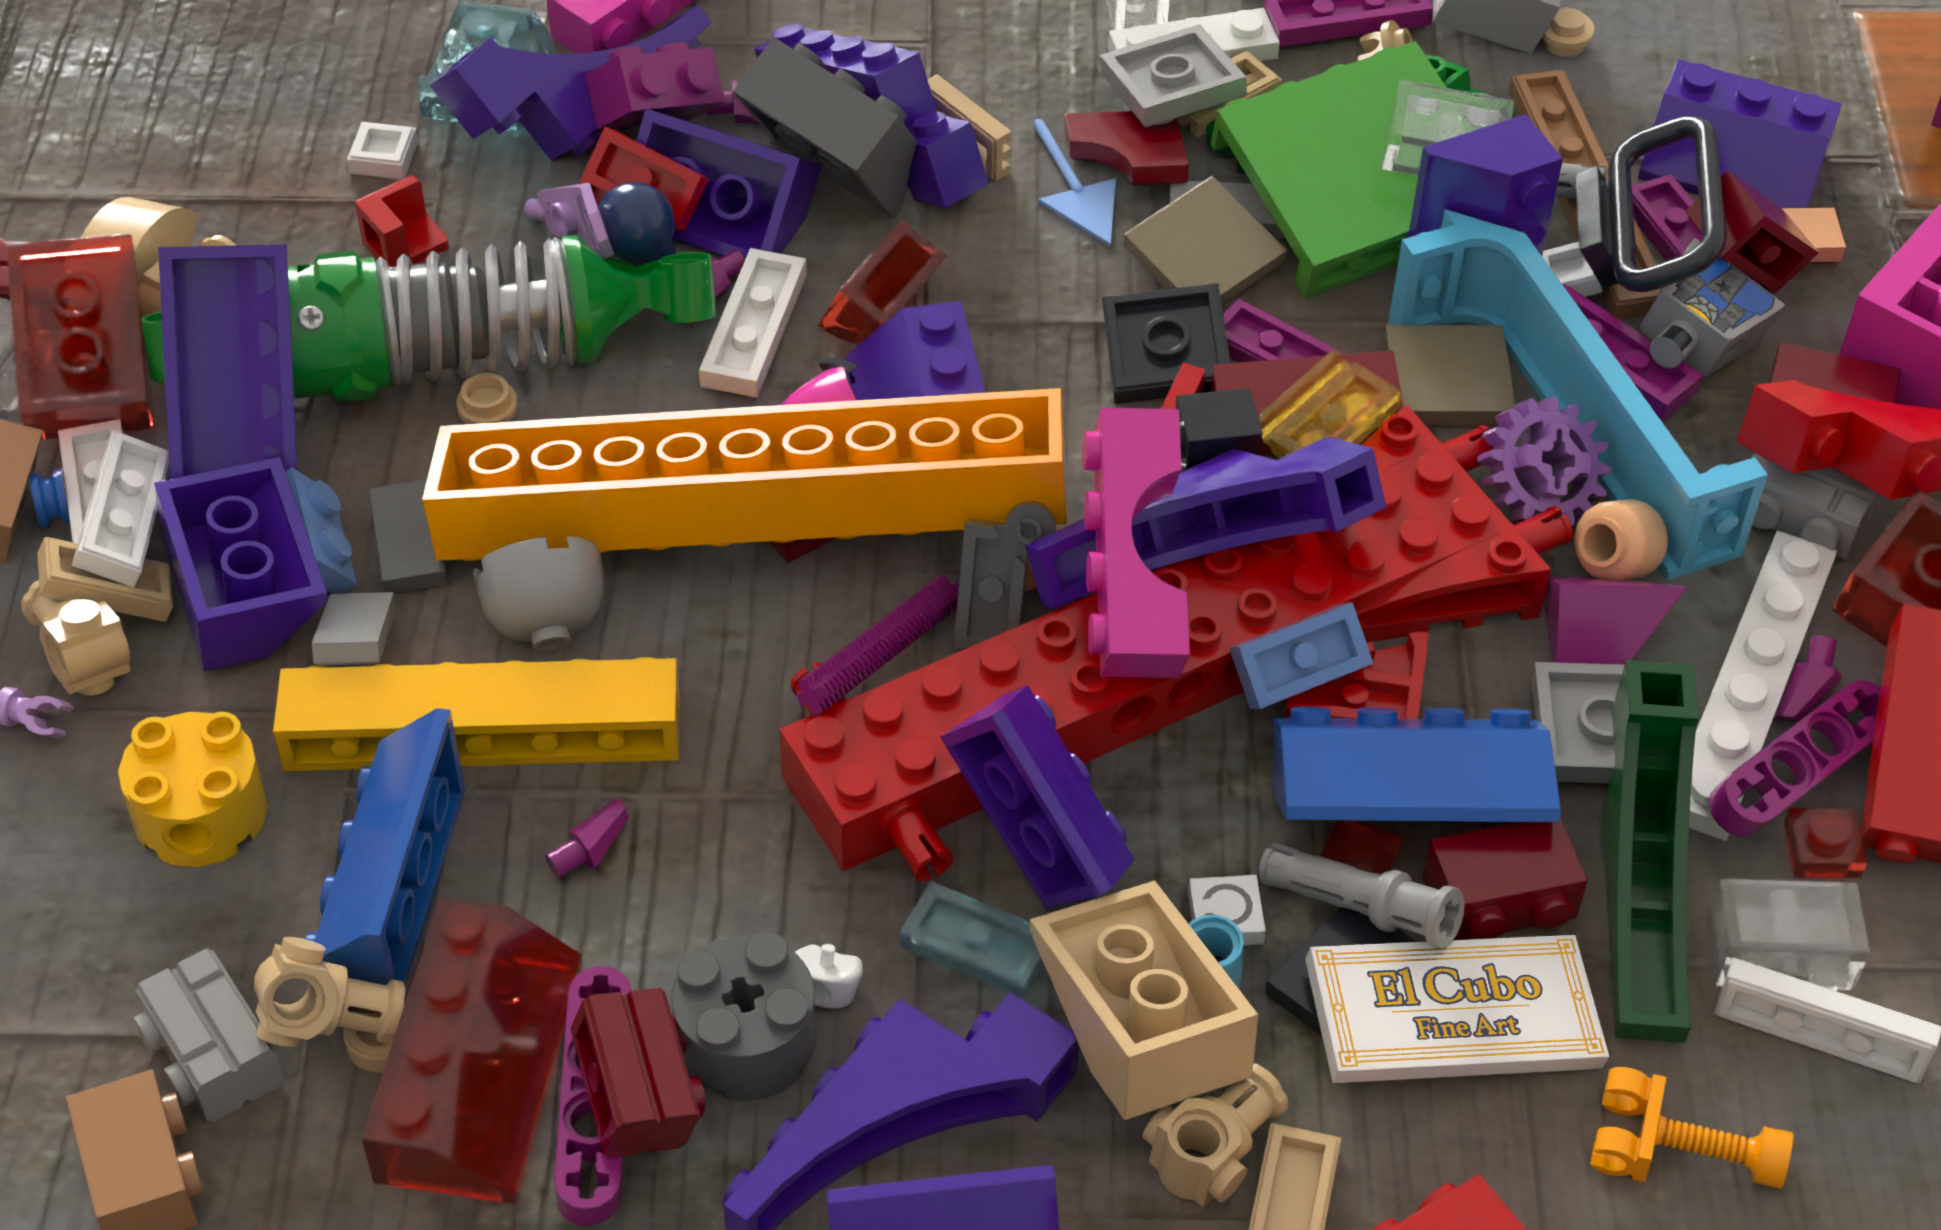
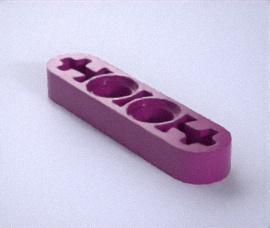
(1801, 755)
(574, 1102)

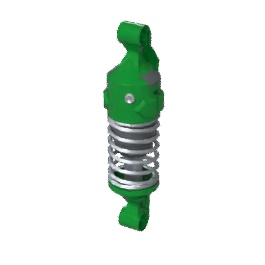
(379, 324)

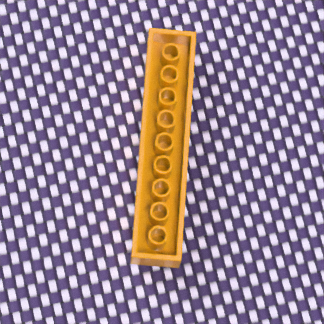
(747, 473)

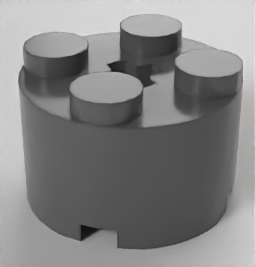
(745, 1014)

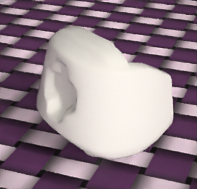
(833, 975)

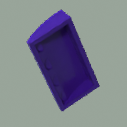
(227, 356)

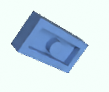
(321, 518)
(1301, 655)

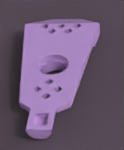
(571, 212)

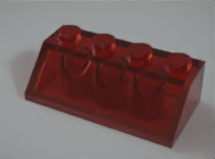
(471, 1054)

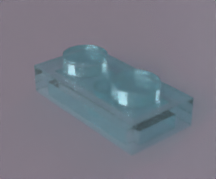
(973, 940)

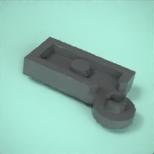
(996, 572)

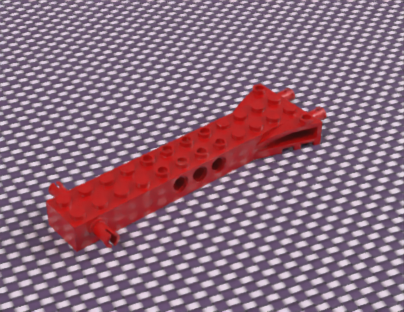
(1438, 553)

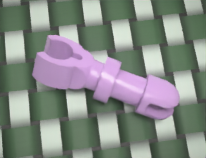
(17, 709)

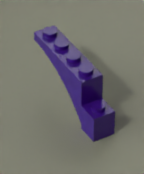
(541, 90)
(946, 151)
(1223, 506)
(900, 1086)

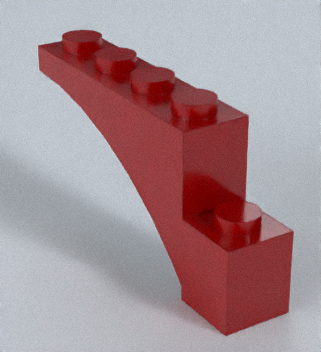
(1869, 440)

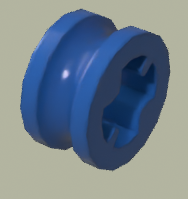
(50, 497)

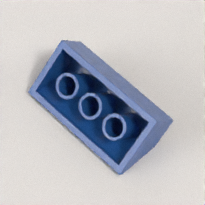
(1414, 767)
(393, 852)

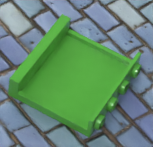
(1319, 161)

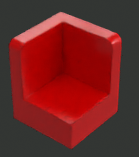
(397, 223)

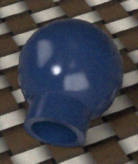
(638, 222)

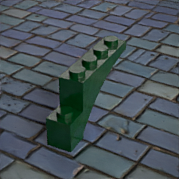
(1648, 849)

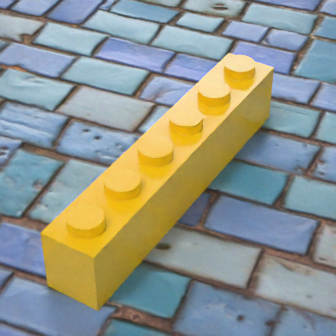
(498, 711)

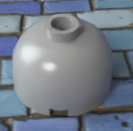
(541, 591)

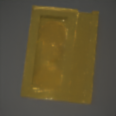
(1331, 402)

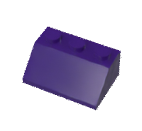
(1764, 133)
(1491, 174)
(752, 192)
(918, 355)
(239, 560)
(1040, 799)
(959, 1202)

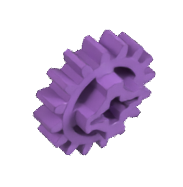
(1550, 457)

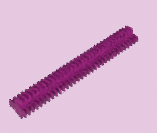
(878, 645)

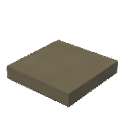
(1205, 241)
(1452, 372)

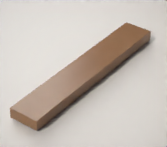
(1559, 117)

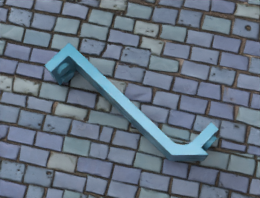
(1499, 278)

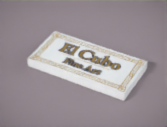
(1455, 1008)

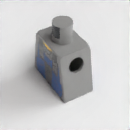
(1709, 318)

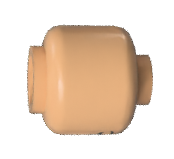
(1620, 540)

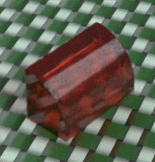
(882, 284)

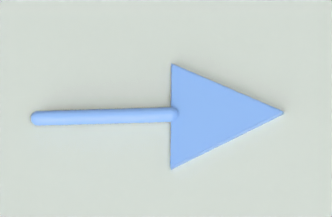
(1085, 206)

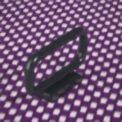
(1608, 217)

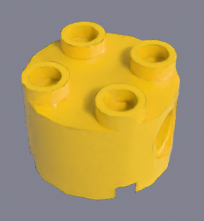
(192, 787)

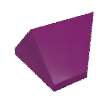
(1603, 618)

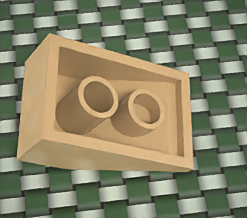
(1146, 999)

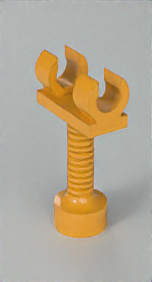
(1623, 1153)

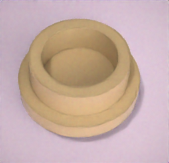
(1568, 33)
(486, 400)

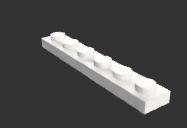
(1756, 668)

